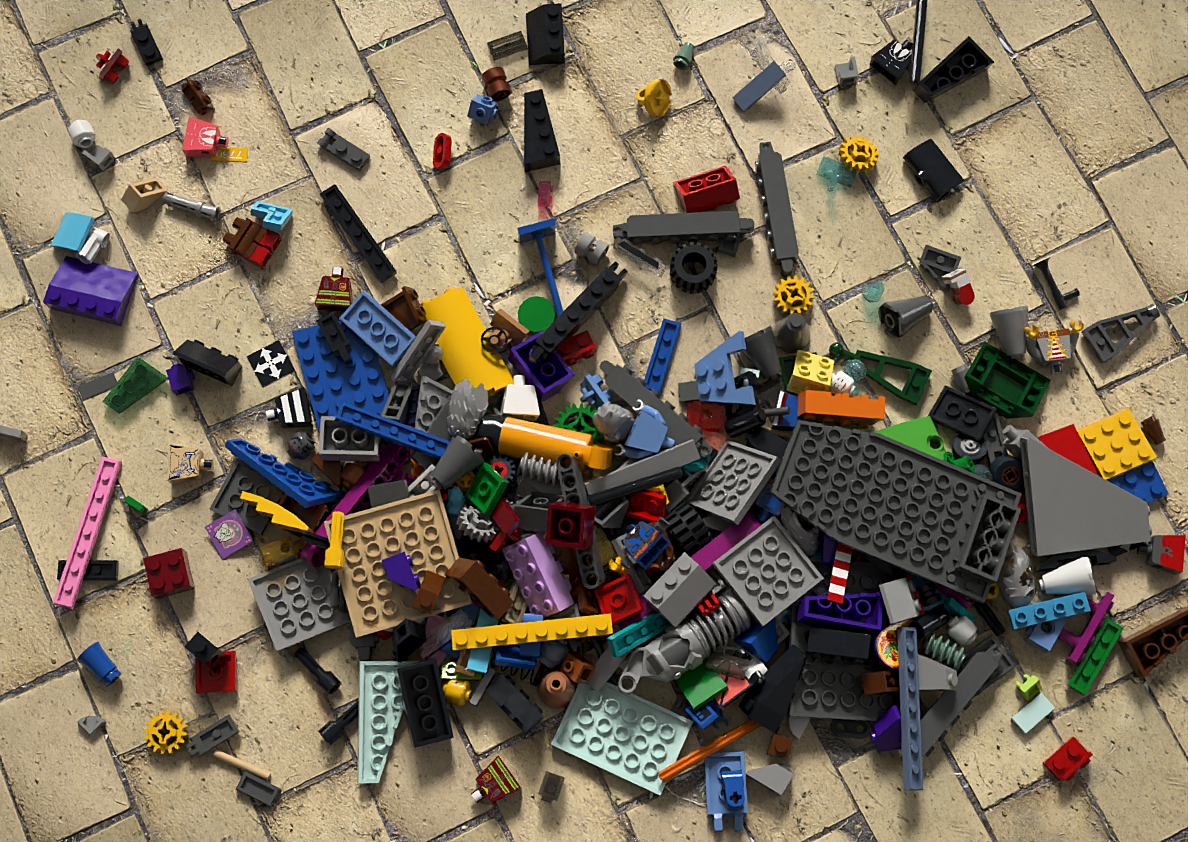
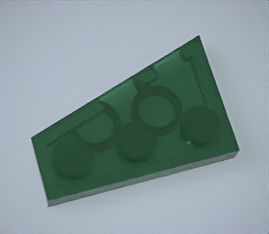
(134, 385)

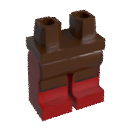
(252, 241)

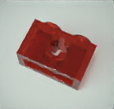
(715, 414)

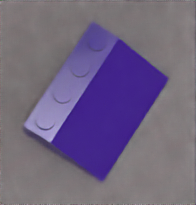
(91, 290)

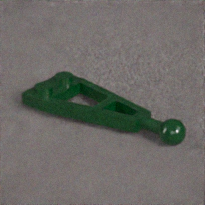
(915, 382)

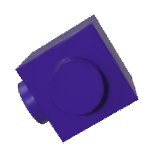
(180, 379)

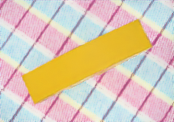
(280, 517)

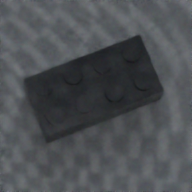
(424, 702)

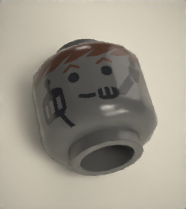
(300, 445)

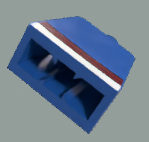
(788, 421)

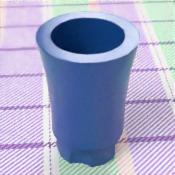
(99, 664)

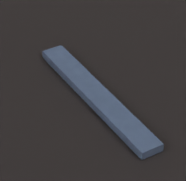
(910, 708)

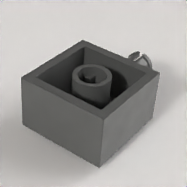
(534, 510)

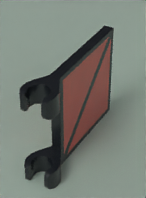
(736, 686)

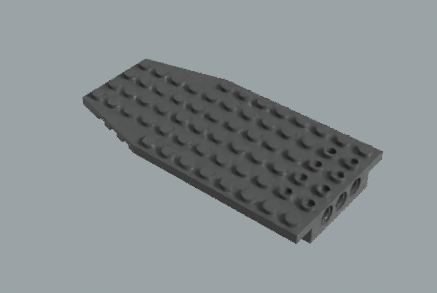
(899, 505)

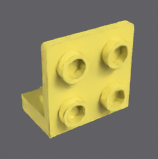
(810, 373)

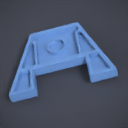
(716, 375)

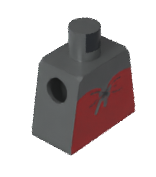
(1164, 552)

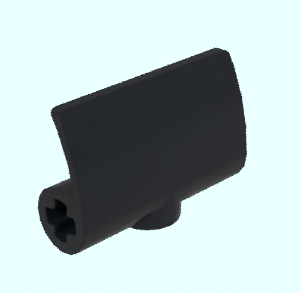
(932, 169)

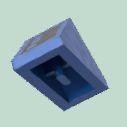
(702, 716)

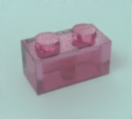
(544, 193)

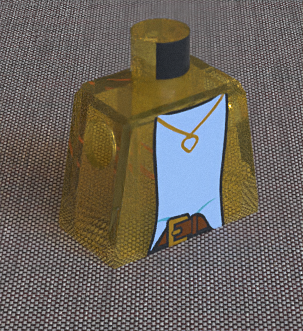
(273, 555)

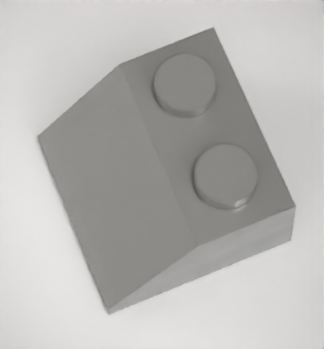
(900, 599)

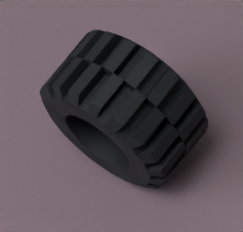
(698, 254)

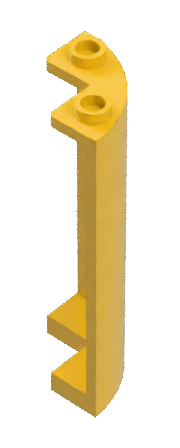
(462, 344)

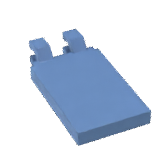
(715, 795)

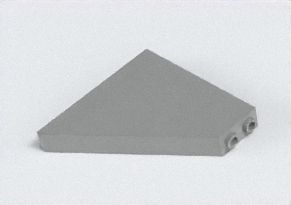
(1076, 508)

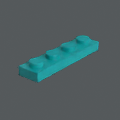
(637, 633)

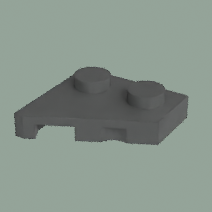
(938, 264)

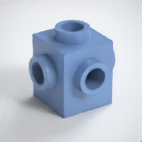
(482, 109)

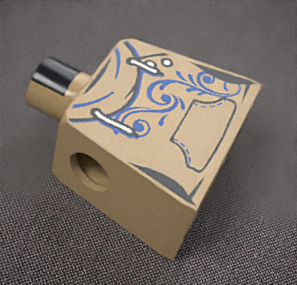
(186, 464)

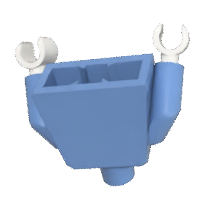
(646, 434)

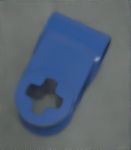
(733, 787)

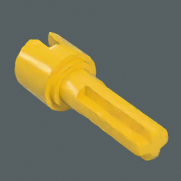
(335, 555)

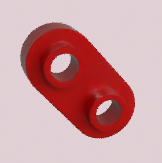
(442, 151)

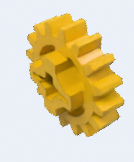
(858, 153)
(786, 292)
(167, 724)

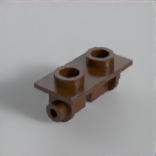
(202, 101)

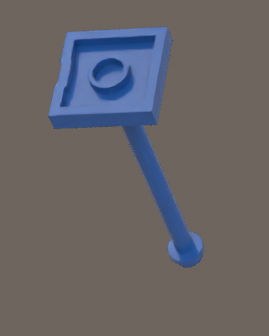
(537, 232)

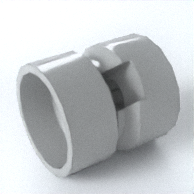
(586, 245)

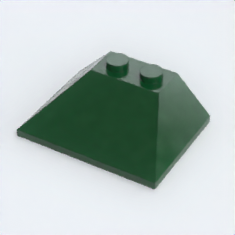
(1005, 383)

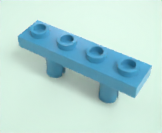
(1048, 610)

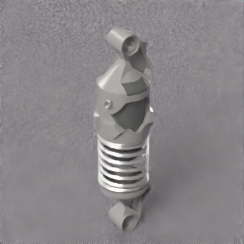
(686, 644)

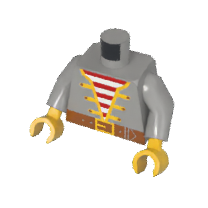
(1052, 346)

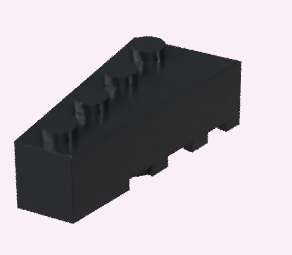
(539, 137)

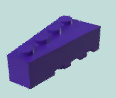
(857, 614)

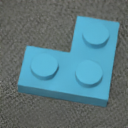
(274, 216)

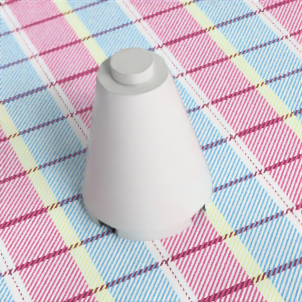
(1069, 579)

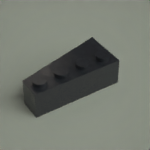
(959, 66)

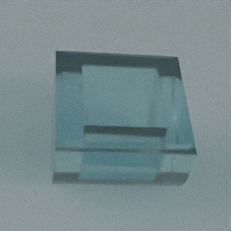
(873, 292)

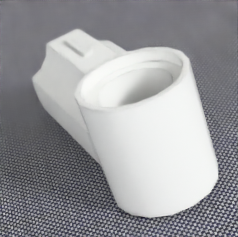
(94, 242)

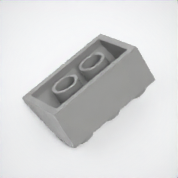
(679, 590)

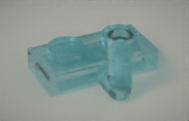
(835, 173)

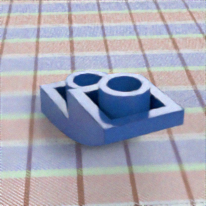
(531, 649)

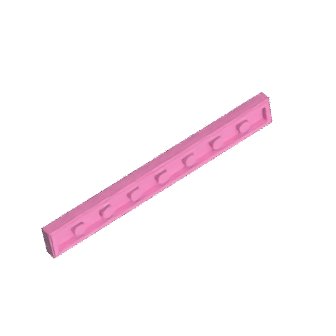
(87, 533)

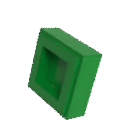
(135, 505)

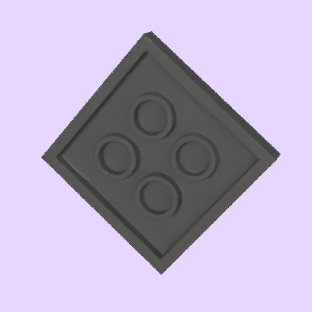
(248, 480)

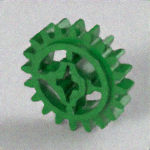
(580, 413)

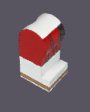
(960, 286)

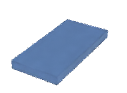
(378, 328)

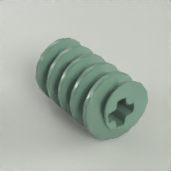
(945, 652)

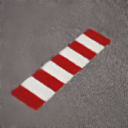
(839, 573)

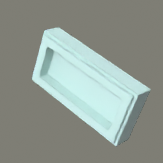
(1032, 713)

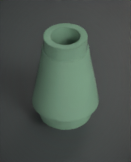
(683, 58)

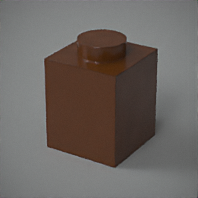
(779, 747)

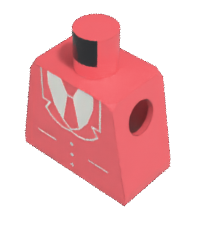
(202, 139)

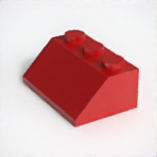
(707, 190)

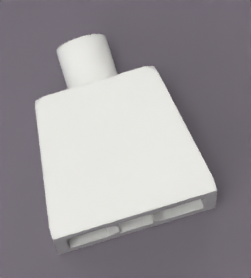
(520, 400)

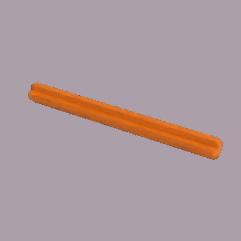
(707, 750)

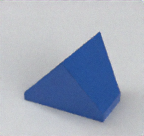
(759, 640)

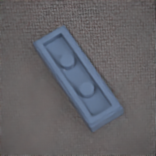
(759, 86)

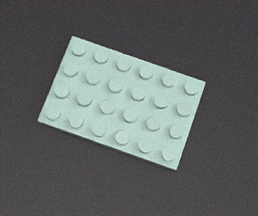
(622, 734)

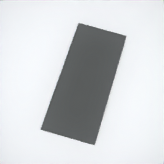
(97, 386)

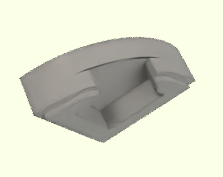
(91, 724)

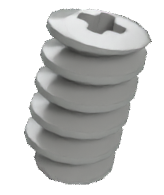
(538, 469)

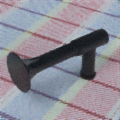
(1058, 297)

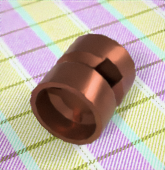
(496, 84)

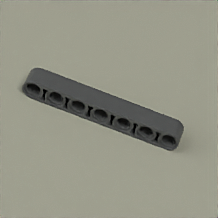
(569, 494)

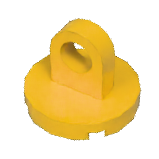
(655, 97)

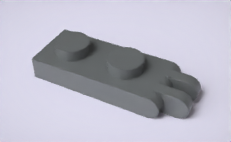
(212, 736)

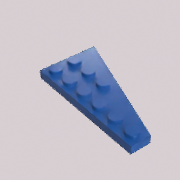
(289, 478)

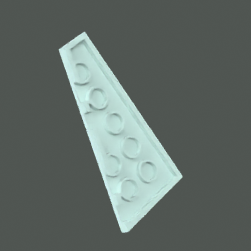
(378, 716)

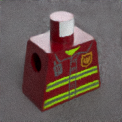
(334, 292)
(495, 782)

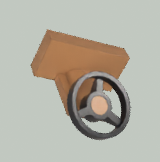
(506, 331)

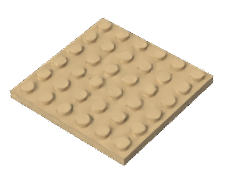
(369, 536)

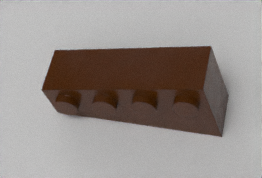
(1155, 642)

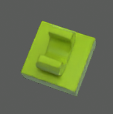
(1030, 687)

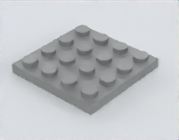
(732, 481)
(767, 571)
(296, 603)

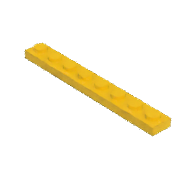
(532, 632)

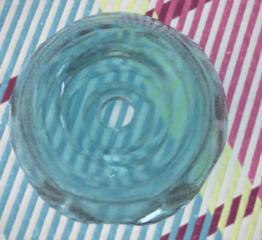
(858, 367)

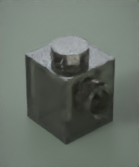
(551, 787)

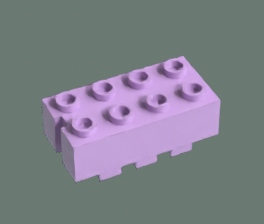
(538, 575)

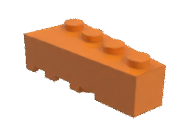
(841, 408)

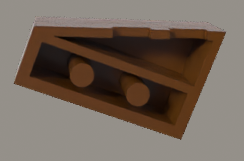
(480, 586)

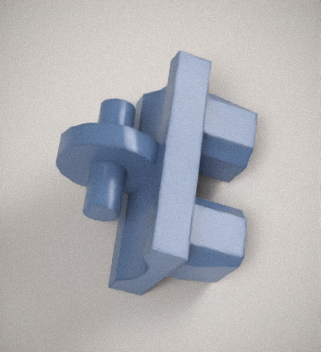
(592, 392)

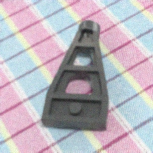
(1101, 342)

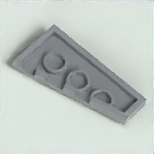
(430, 401)

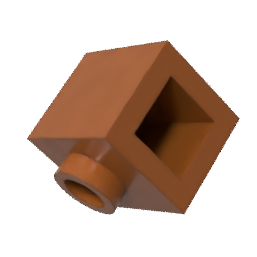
(577, 668)

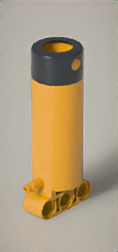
(516, 437)

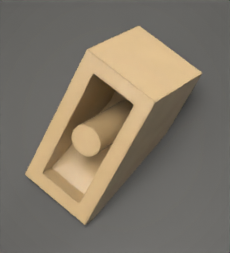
(143, 194)

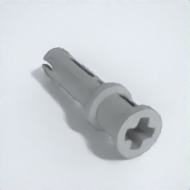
(199, 208)

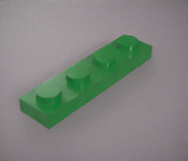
(1095, 657)

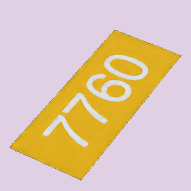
(230, 154)

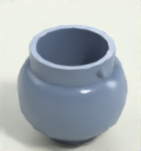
(553, 652)

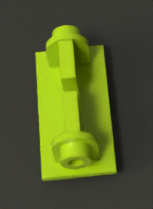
(449, 672)

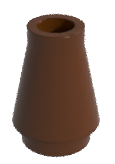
(1153, 429)

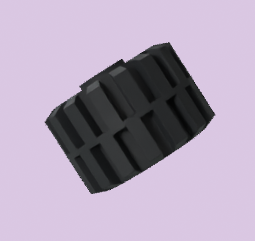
(687, 530)

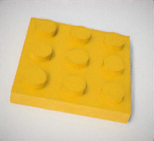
(1116, 445)

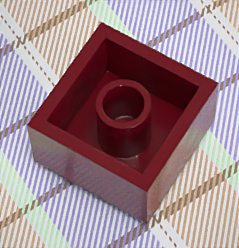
(570, 525)
(168, 573)

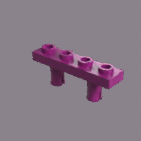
(1086, 638)

